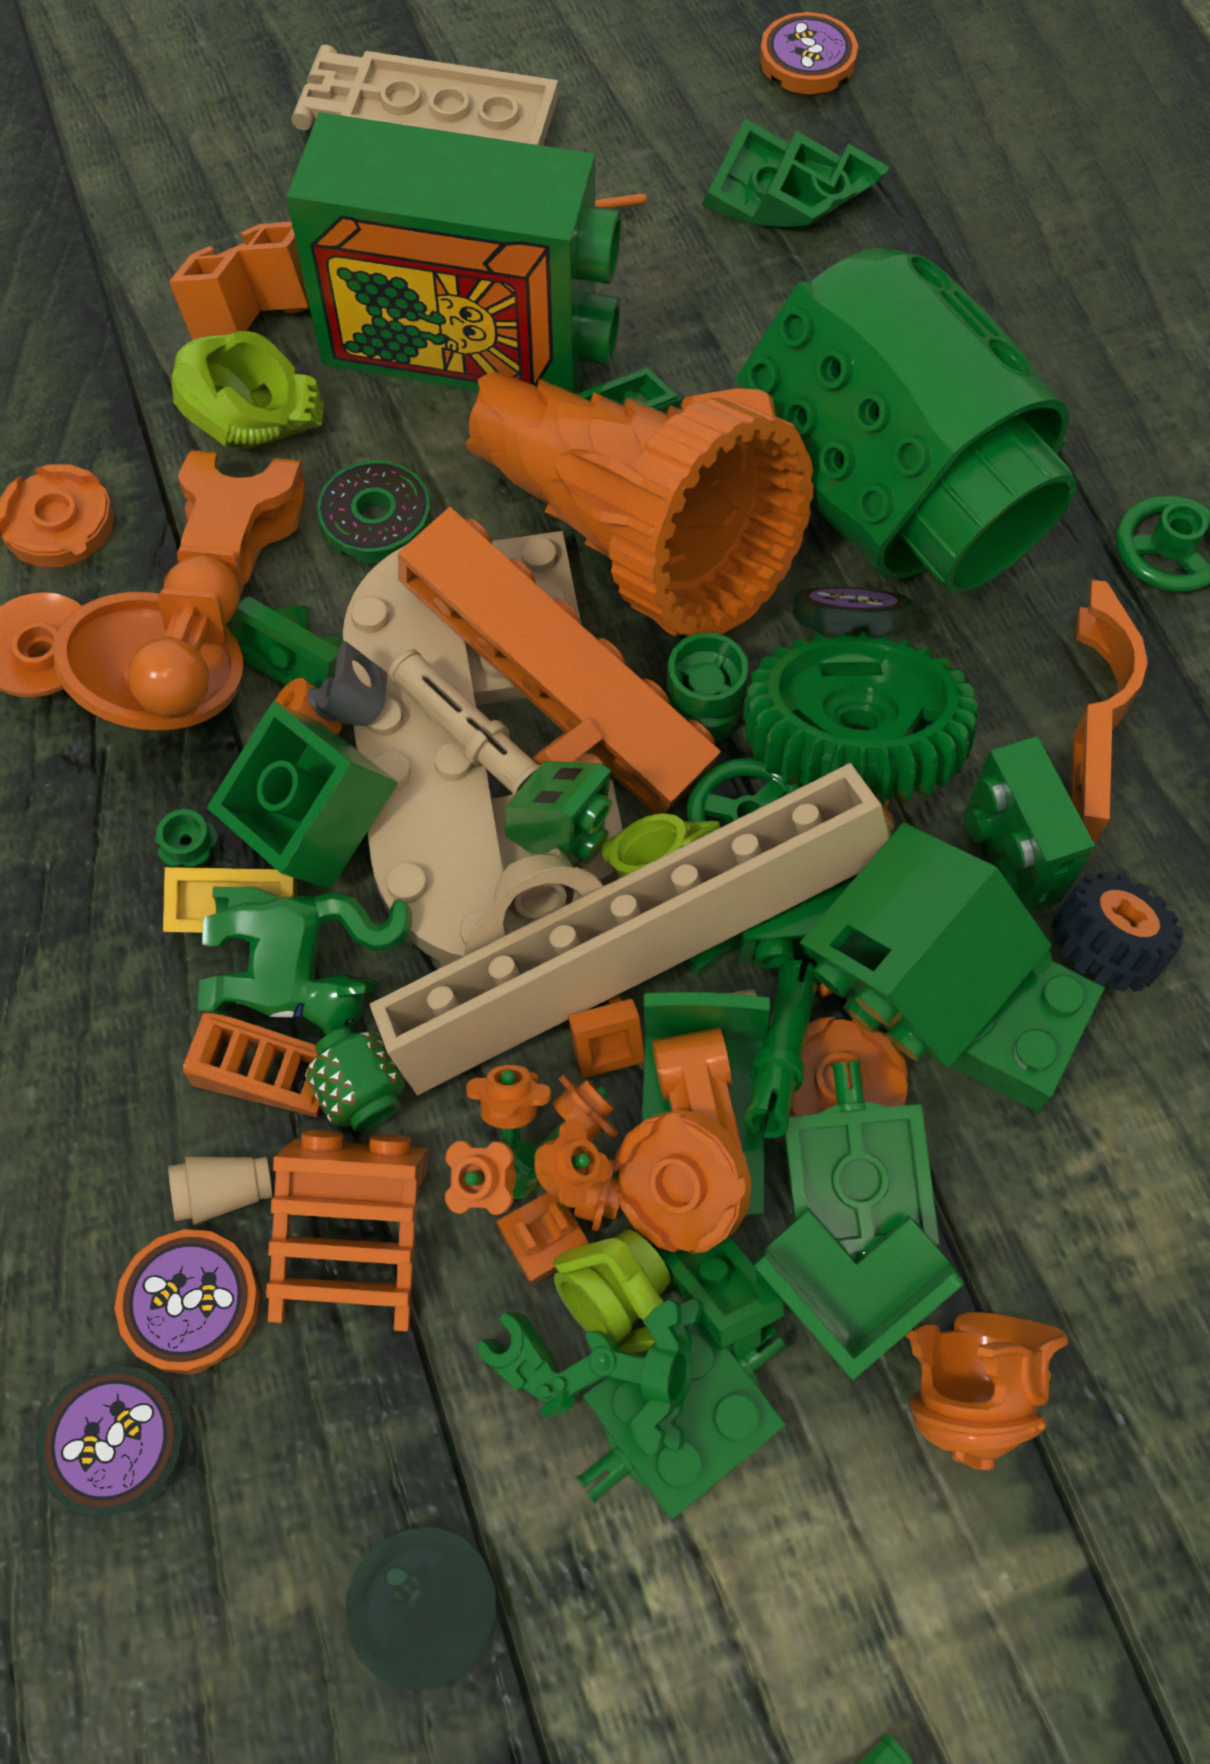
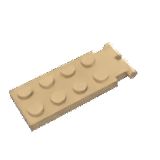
(428, 96)

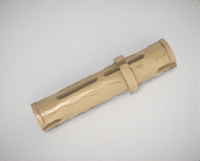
(484, 740)

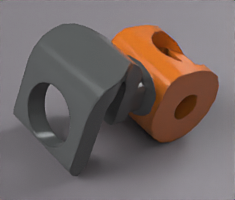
(340, 698)

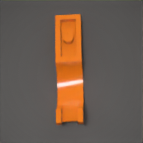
(1117, 640)

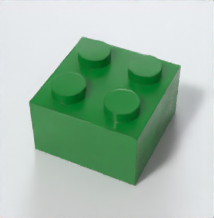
(301, 796)

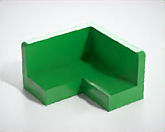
(859, 1304)

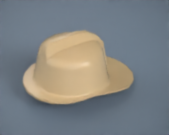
(529, 892)

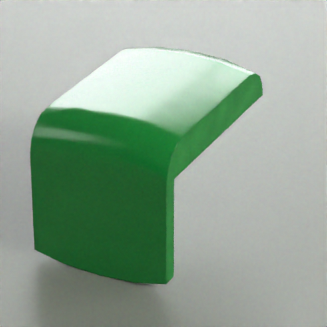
(743, 1027)

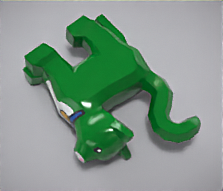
(284, 951)

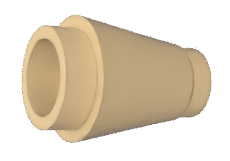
(217, 1185)

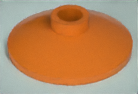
(26, 631)

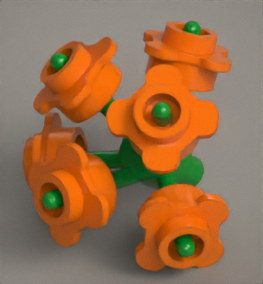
(561, 1163)

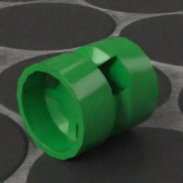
(708, 682)

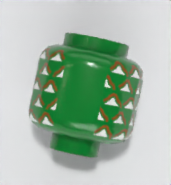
(355, 1079)

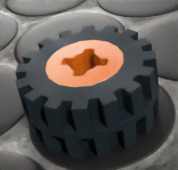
(1117, 931)

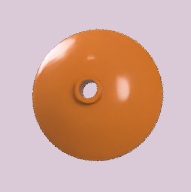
(95, 655)

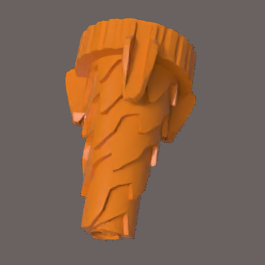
(683, 502)

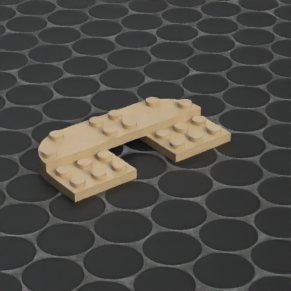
(440, 829)

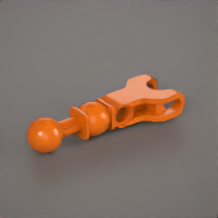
(218, 550)

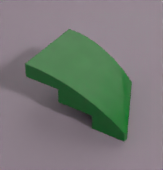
(787, 182)

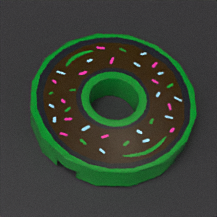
(366, 486)

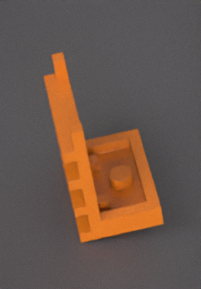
(345, 1181)

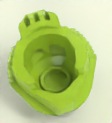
(222, 391)

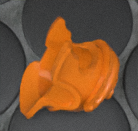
(982, 1384)

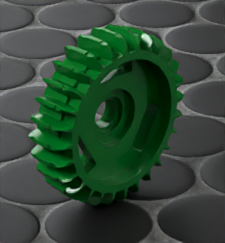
(815, 689)

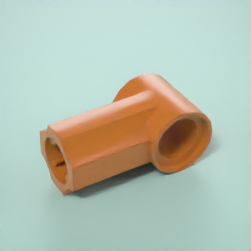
(697, 1076)

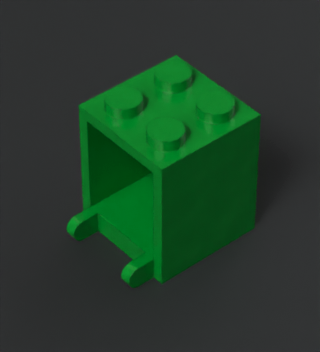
(926, 945)

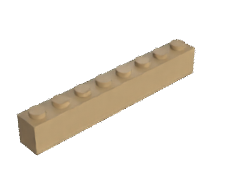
(631, 929)

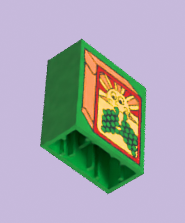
(453, 254)

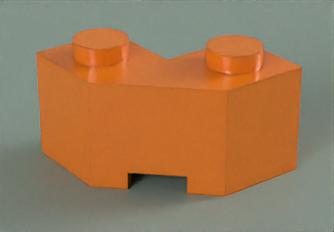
(231, 288)

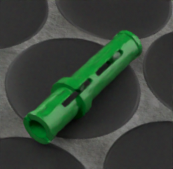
(778, 1066)

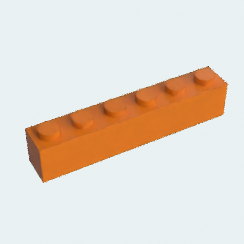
(556, 660)

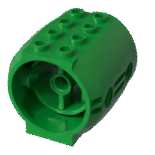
(916, 419)

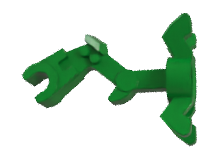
(662, 1373)

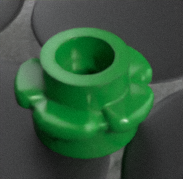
(181, 825)

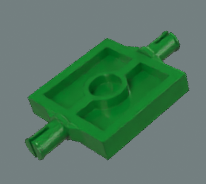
(860, 1166)
(721, 1422)

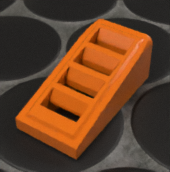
(206, 1047)

